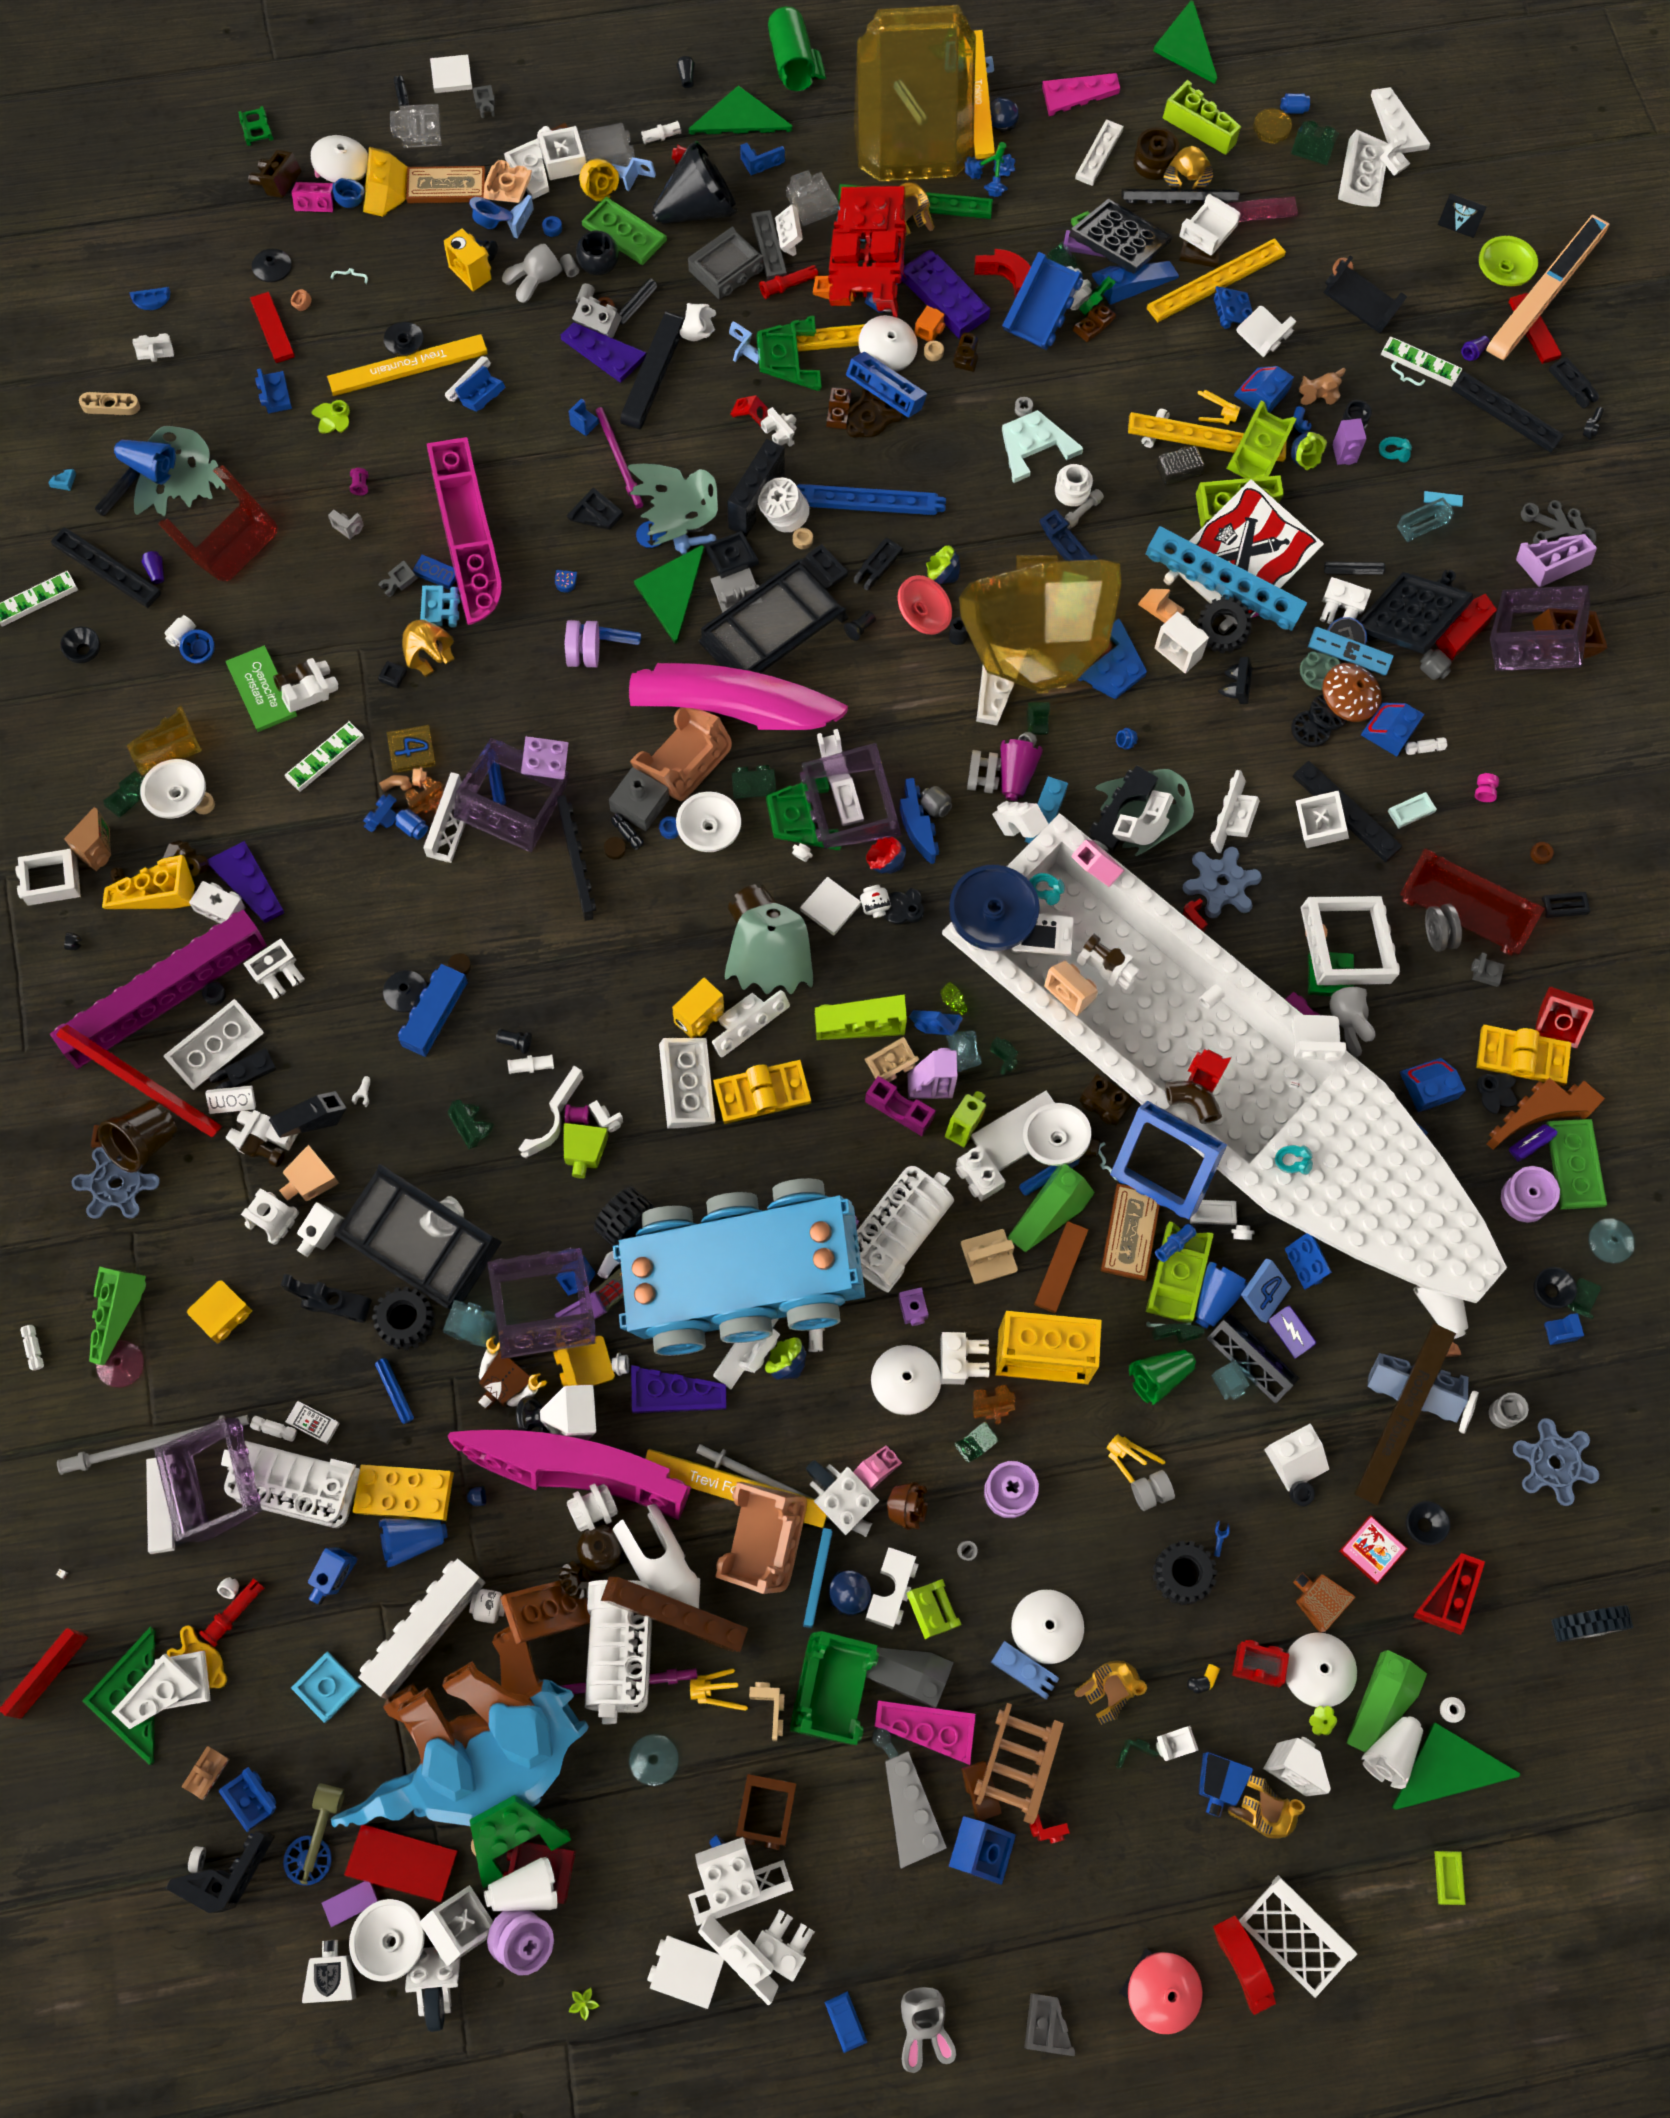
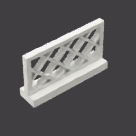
(1313, 1921)

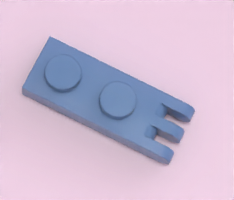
(1024, 1669)

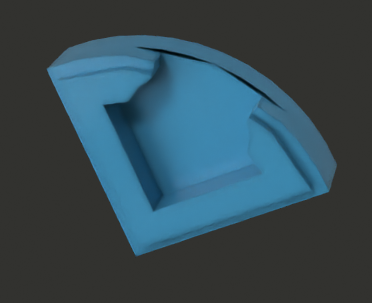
(63, 480)

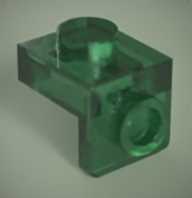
(1006, 1052)

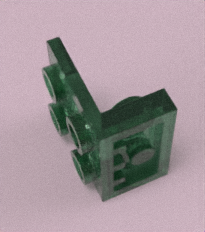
(1315, 142)

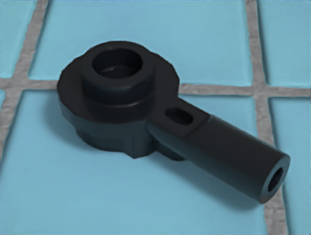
(1591, 427)

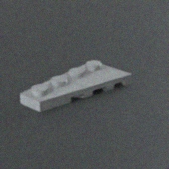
(913, 1819)

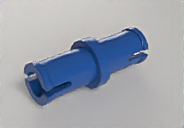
(1175, 1242)

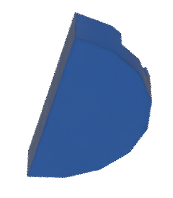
(151, 299)

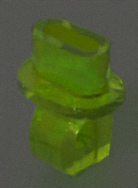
(956, 999)

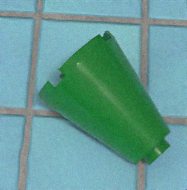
(1160, 1374)

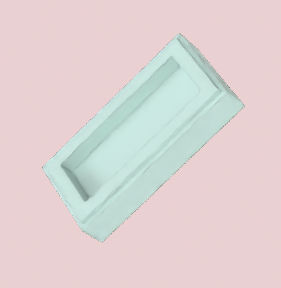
(1412, 810)

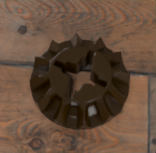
(569, 1582)

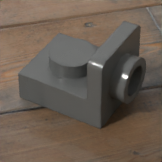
(1487, 971)

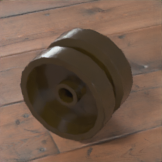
(1155, 152)

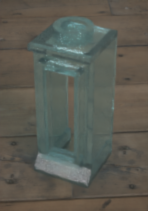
(1440, 508)

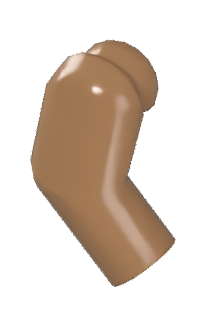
(396, 780)

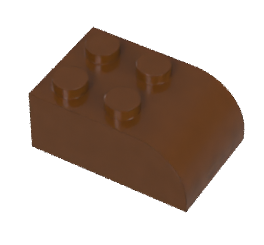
(1565, 619)

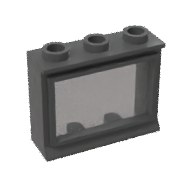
(725, 263)

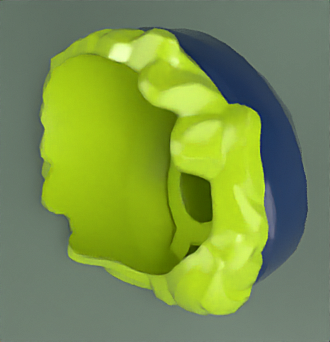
(1308, 449)
(944, 566)
(787, 1359)

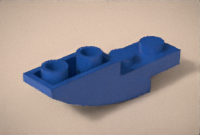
(916, 824)

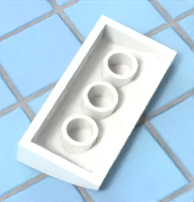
(1363, 170)
(213, 1044)
(686, 1082)

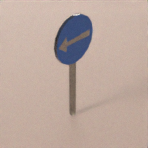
(648, 541)

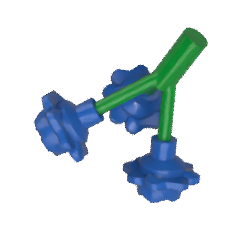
(1003, 166)

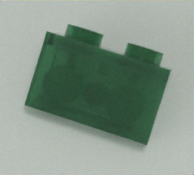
(753, 782)

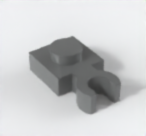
(484, 99)
(400, 576)

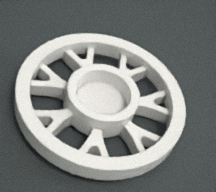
(1468, 1411)

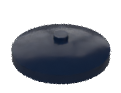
(994, 907)

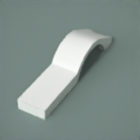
(841, 785)
(557, 1103)

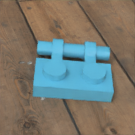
(433, 603)

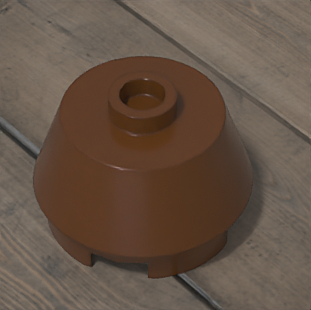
(907, 1505)

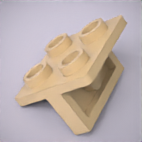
(989, 1256)

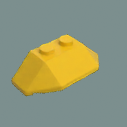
(384, 182)

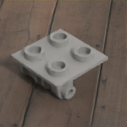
(733, 588)

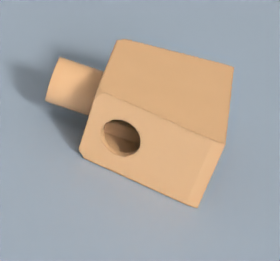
(307, 1176)

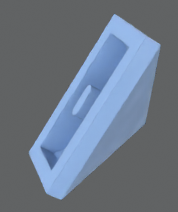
(521, 214)

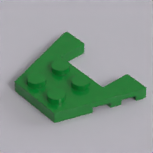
(780, 354)
(791, 814)
(507, 1827)

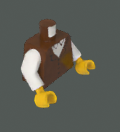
(504, 1379)

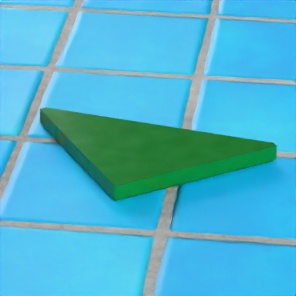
(1186, 44)
(740, 114)
(670, 590)
(117, 1685)
(1449, 1767)

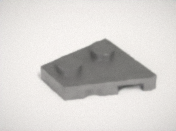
(1046, 2027)

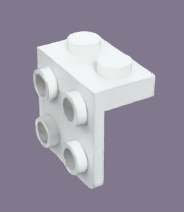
(1264, 330)
(1317, 1038)

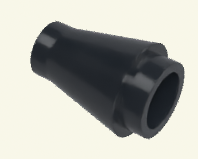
(686, 70)

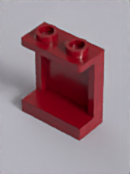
(560, 1860)

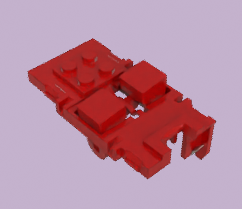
(868, 215)

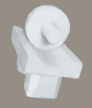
(153, 347)
(782, 425)

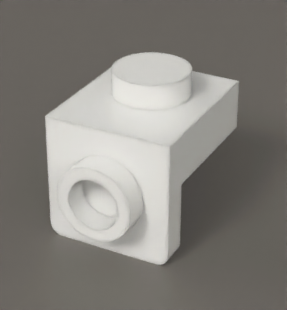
(1176, 1743)

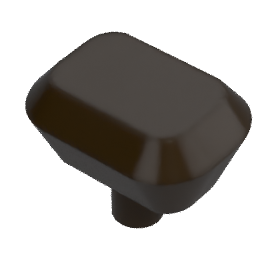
(117, 874)

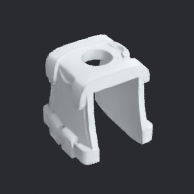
(276, 1222)

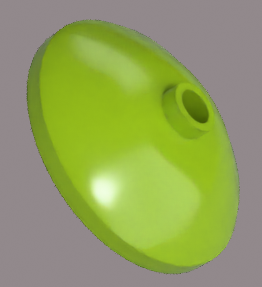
(1508, 260)

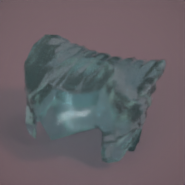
(965, 1045)

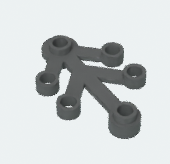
(1561, 526)

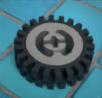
(1592, 1623)

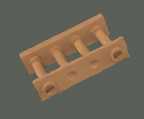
(1036, 1782)

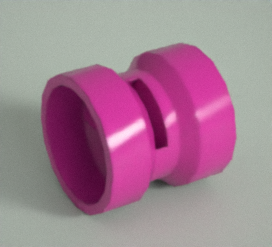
(1487, 787)

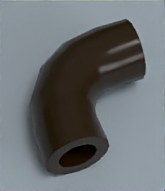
(1196, 1096)

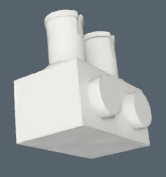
(1345, 596)
(271, 961)
(980, 1173)
(954, 1365)
(785, 1958)

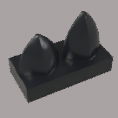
(1242, 673)

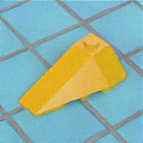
(160, 887)

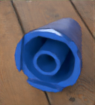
(147, 458)
(1217, 1294)
(409, 1537)

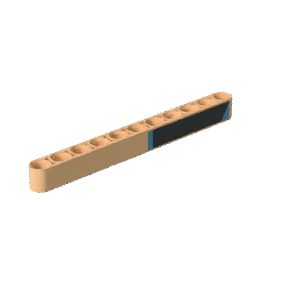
(1547, 287)

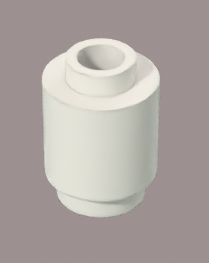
(178, 629)

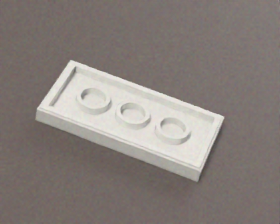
(1004, 1137)

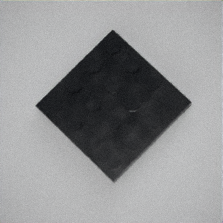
(1120, 236)
(1415, 612)

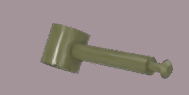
(327, 1800)

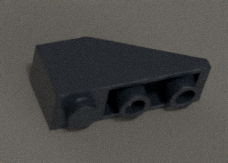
(310, 1115)

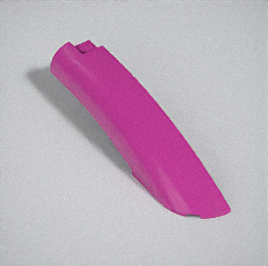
(465, 527)
(735, 693)
(572, 1463)

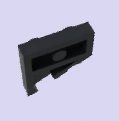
(595, 511)

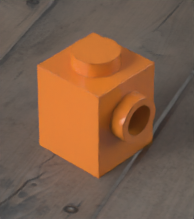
(929, 324)

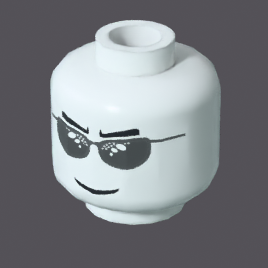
(486, 1606)

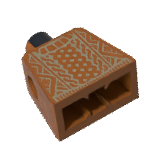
(1322, 1600)

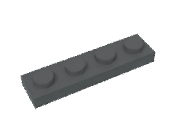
(768, 244)

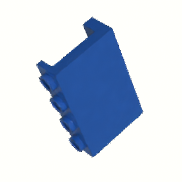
(1042, 301)

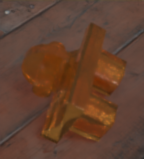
(426, 800)
(993, 1406)

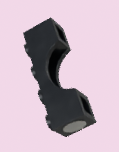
(1137, 787)

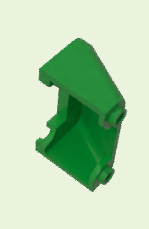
(832, 1687)

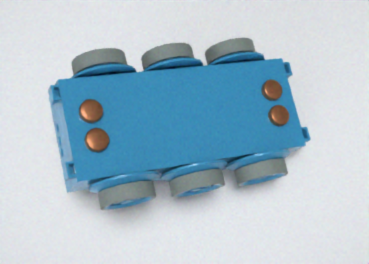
(740, 1267)

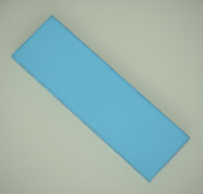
(1453, 500)

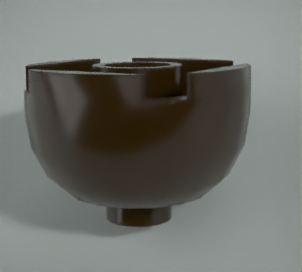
(599, 1550)

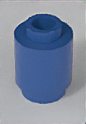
(1295, 103)
(411, 824)

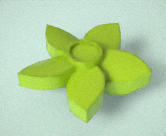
(583, 2003)

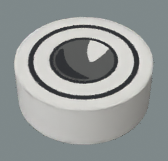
(196, 1859)

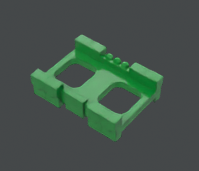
(249, 126)
(1096, 295)

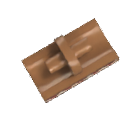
(205, 1772)

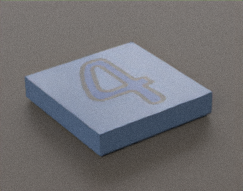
(1265, 1290)

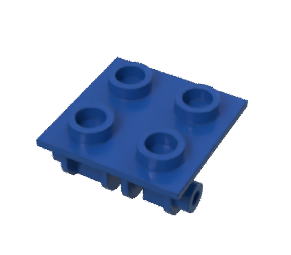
(1231, 306)
(1308, 1261)

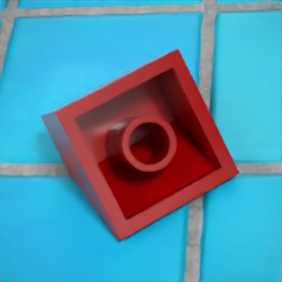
(1564, 1016)

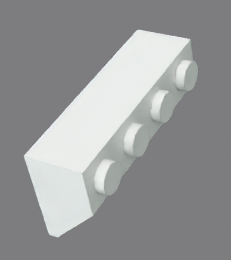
(1299, 1766)

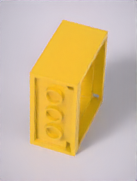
(1048, 1347)

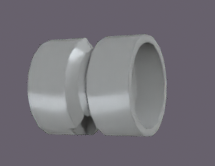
(1508, 1410)
(1152, 1490)

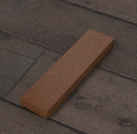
(1061, 1267)

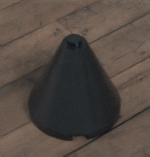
(694, 191)

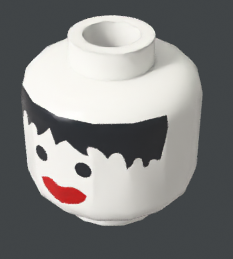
(875, 901)

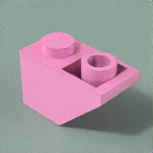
(1097, 862)
(877, 1467)

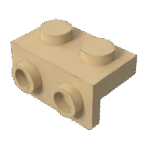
(892, 1060)

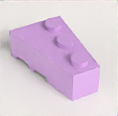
(1556, 559)
(934, 1076)

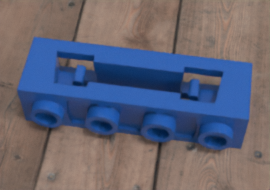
(886, 384)

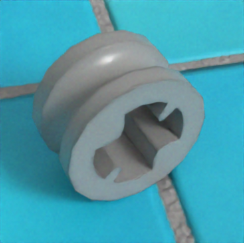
(1023, 401)

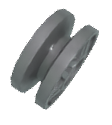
(1443, 927)

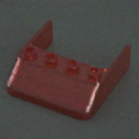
(234, 540)

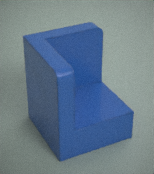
(582, 419)
(568, 1281)
(1564, 1329)

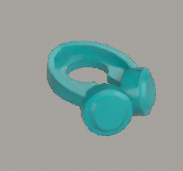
(1403, 454)
(1053, 896)
(1304, 1166)

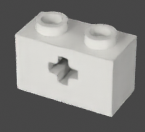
(215, 903)

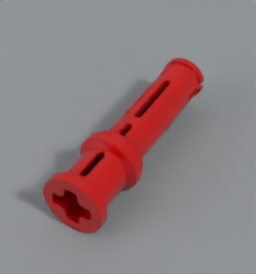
(781, 283)
(224, 1621)

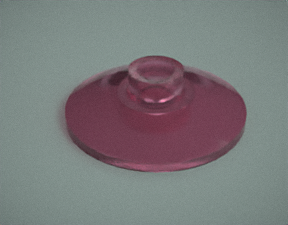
(129, 1369)

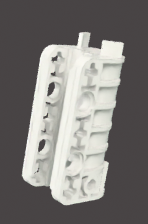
(905, 1228)
(300, 1479)
(611, 1655)

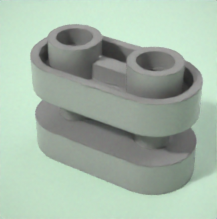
(990, 781)

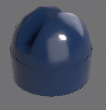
(477, 1496)

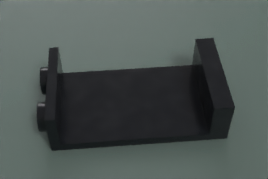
(1362, 297)

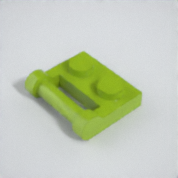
(928, 1612)

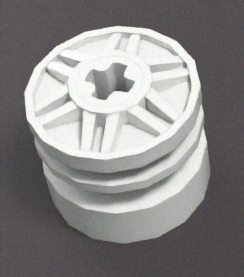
(783, 504)

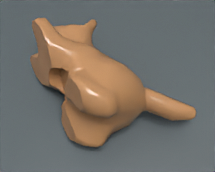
(1322, 387)

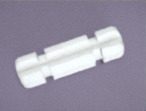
(1426, 746)
(32, 1347)
(273, 1428)

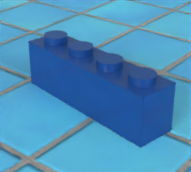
(433, 1010)

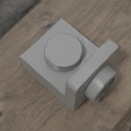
(346, 526)

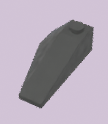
(912, 1674)

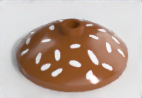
(1344, 695)

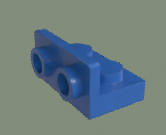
(274, 391)

